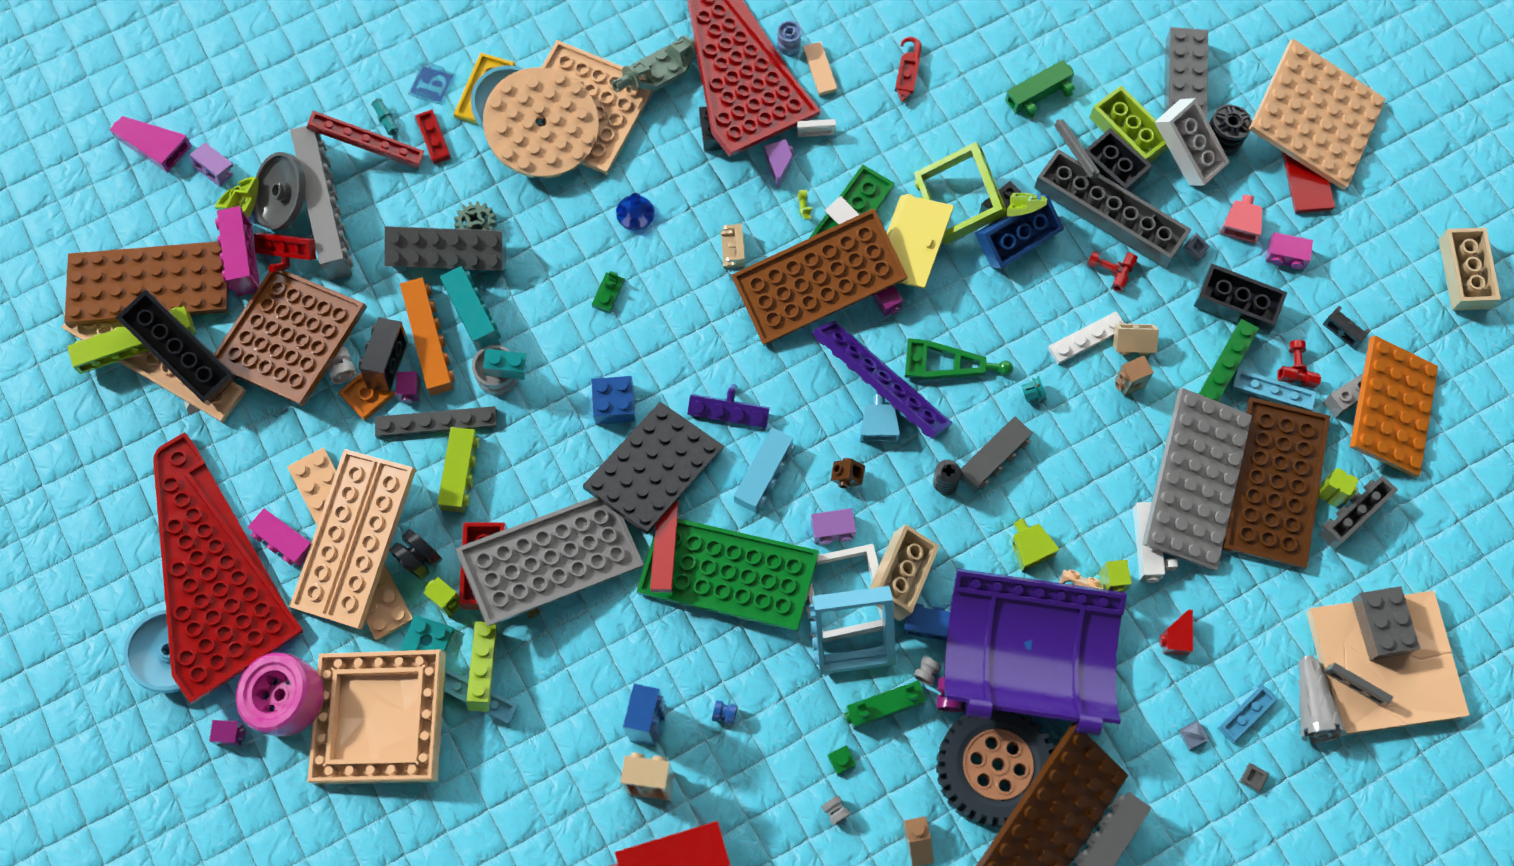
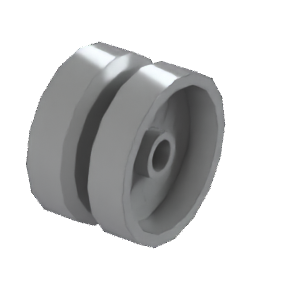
(491, 384)

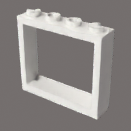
(869, 552)

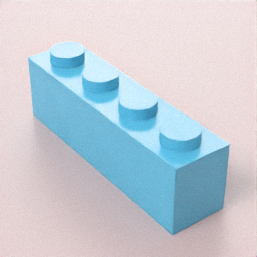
(764, 469)

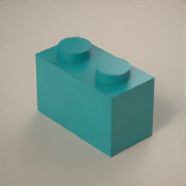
(505, 364)

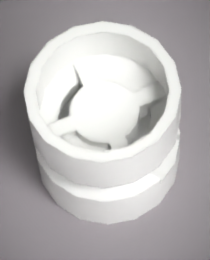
(342, 368)

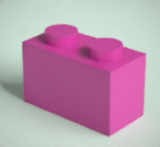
(1289, 251)

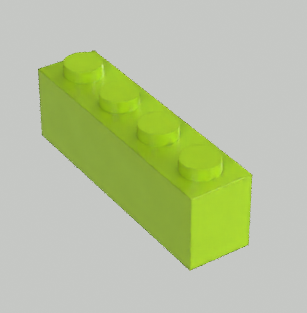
(457, 470)
(482, 667)

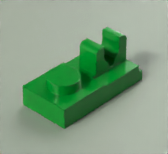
(608, 292)

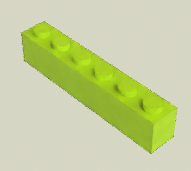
(114, 345)

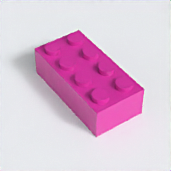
(237, 251)

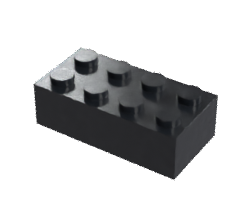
(1240, 298)

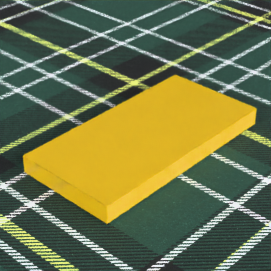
(483, 64)

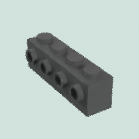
(1358, 512)

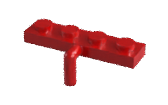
(284, 246)

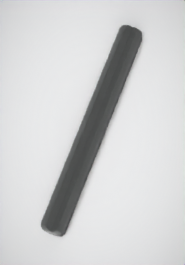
(1077, 149)

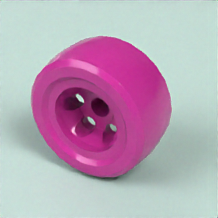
(294, 704)

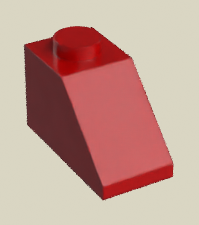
(1179, 636)

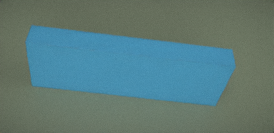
(1247, 714)

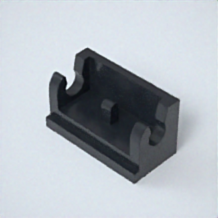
(1345, 328)

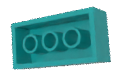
(471, 308)

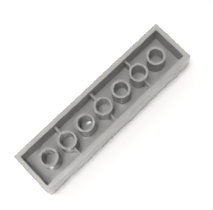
(322, 204)

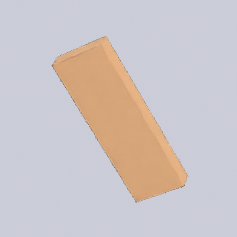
(820, 68)

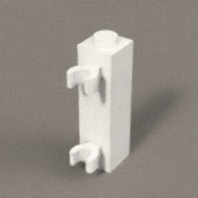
(1150, 561)

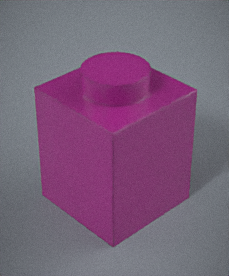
(889, 301)
(408, 387)
(227, 733)

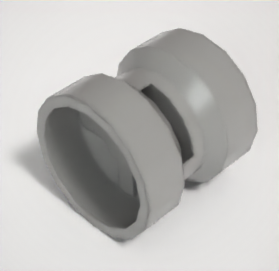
(927, 671)
(832, 806)

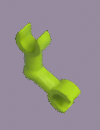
(804, 210)

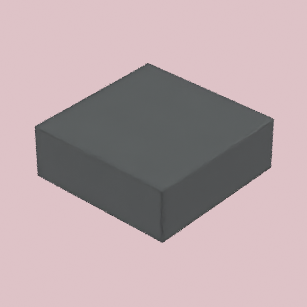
(1254, 777)

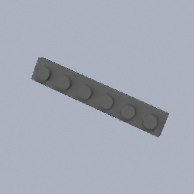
(435, 422)

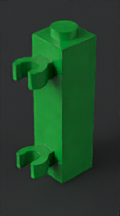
(1040, 86)
(885, 705)

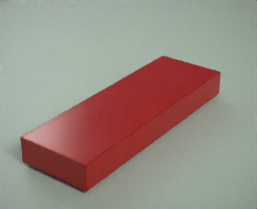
(433, 136)

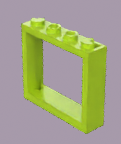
(980, 220)

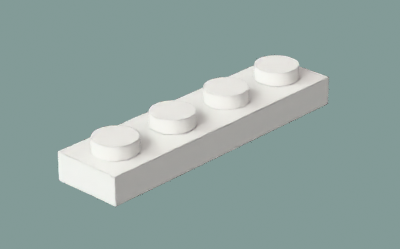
(1084, 338)

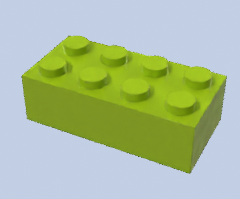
(1131, 122)

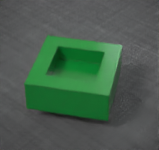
(841, 759)

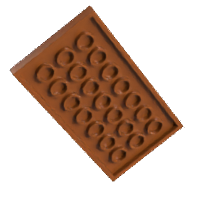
(177, 275)
(819, 276)

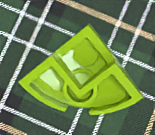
(242, 196)
(1024, 203)

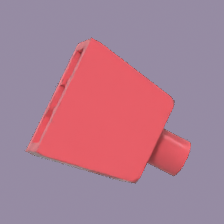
(1243, 220)

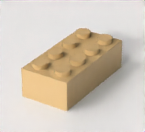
(1469, 269)
(905, 568)
(647, 776)

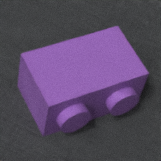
(833, 526)

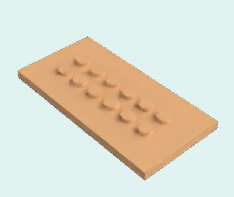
(353, 538)

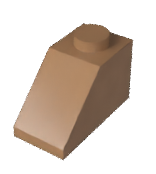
(918, 841)

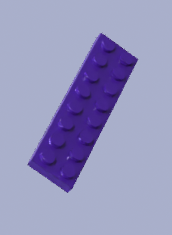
(882, 379)

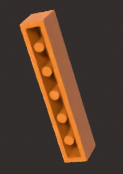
(426, 336)

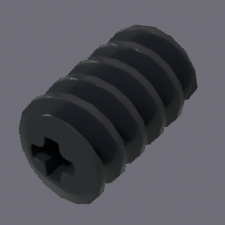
(946, 477)

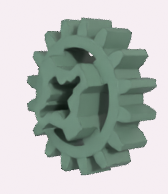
(475, 217)

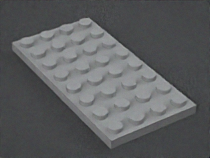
(1197, 479)
(547, 559)

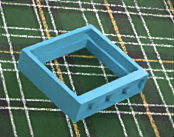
(861, 658)

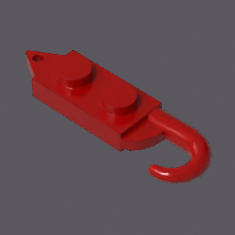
(908, 69)

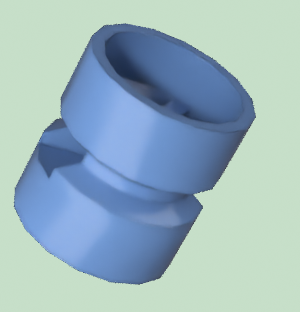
(789, 38)

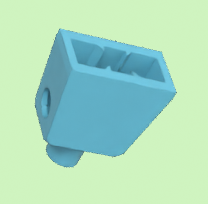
(879, 422)

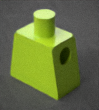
(1032, 544)

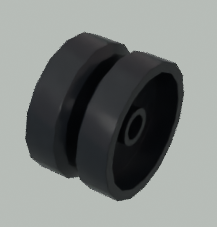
(413, 557)

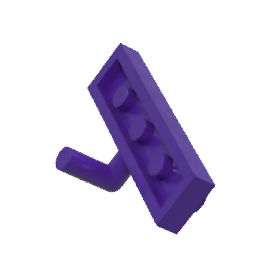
(728, 409)

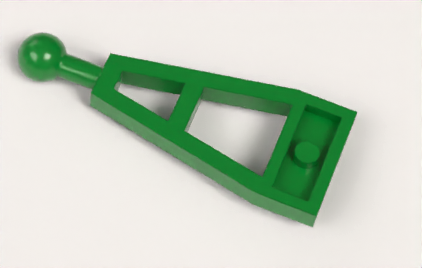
(917, 355)

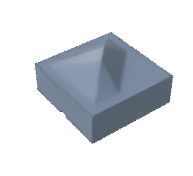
(1196, 247)
(1193, 735)

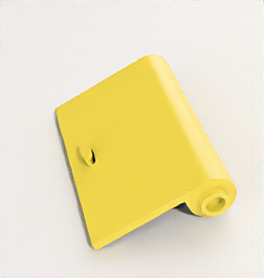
(917, 235)

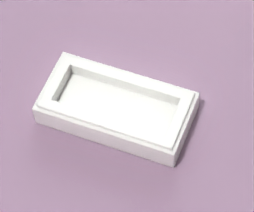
(816, 128)

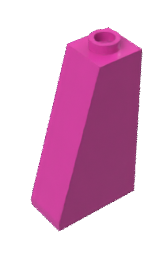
(152, 142)

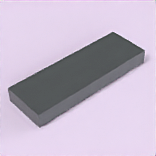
(1358, 684)

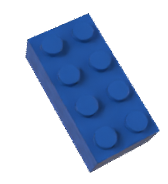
(1016, 235)
(644, 715)

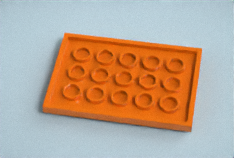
(1394, 406)

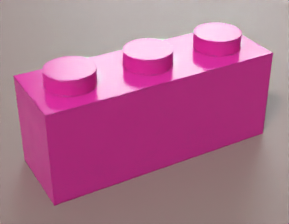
(280, 538)

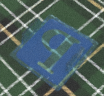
(432, 83)

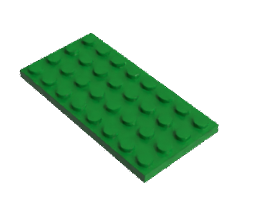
(737, 575)

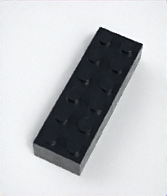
(176, 347)

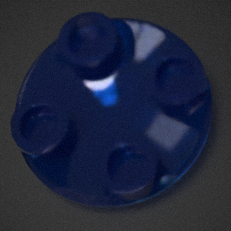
(635, 212)

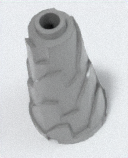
(1316, 705)

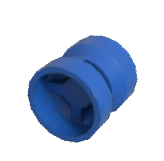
(725, 713)

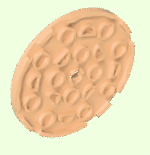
(535, 95)

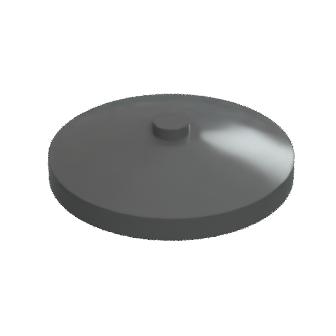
(279, 191)

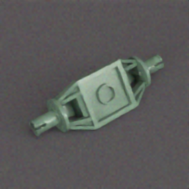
(659, 67)

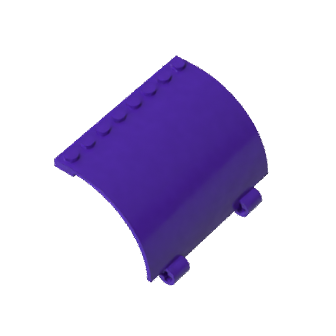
(1070, 658)

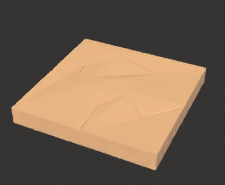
(1421, 683)
(378, 718)

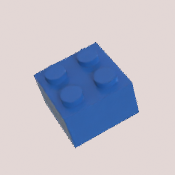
(613, 400)

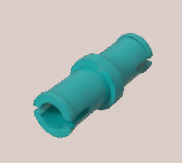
(384, 116)

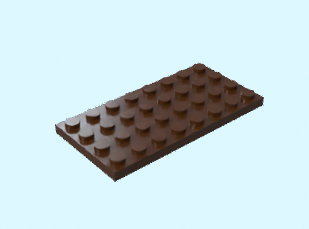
(1278, 484)
(1058, 806)

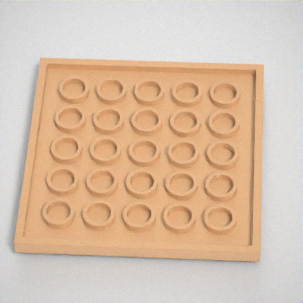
(615, 110)
(1317, 114)

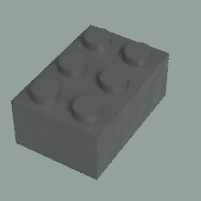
(1385, 623)

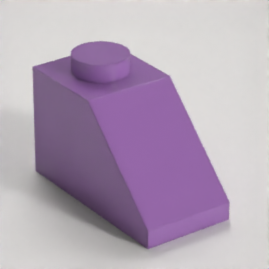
(779, 160)

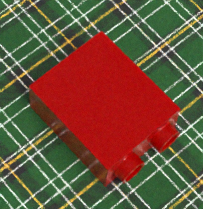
(687, 848)

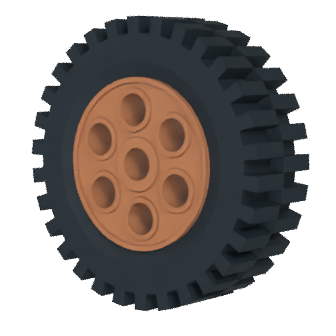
(959, 775)

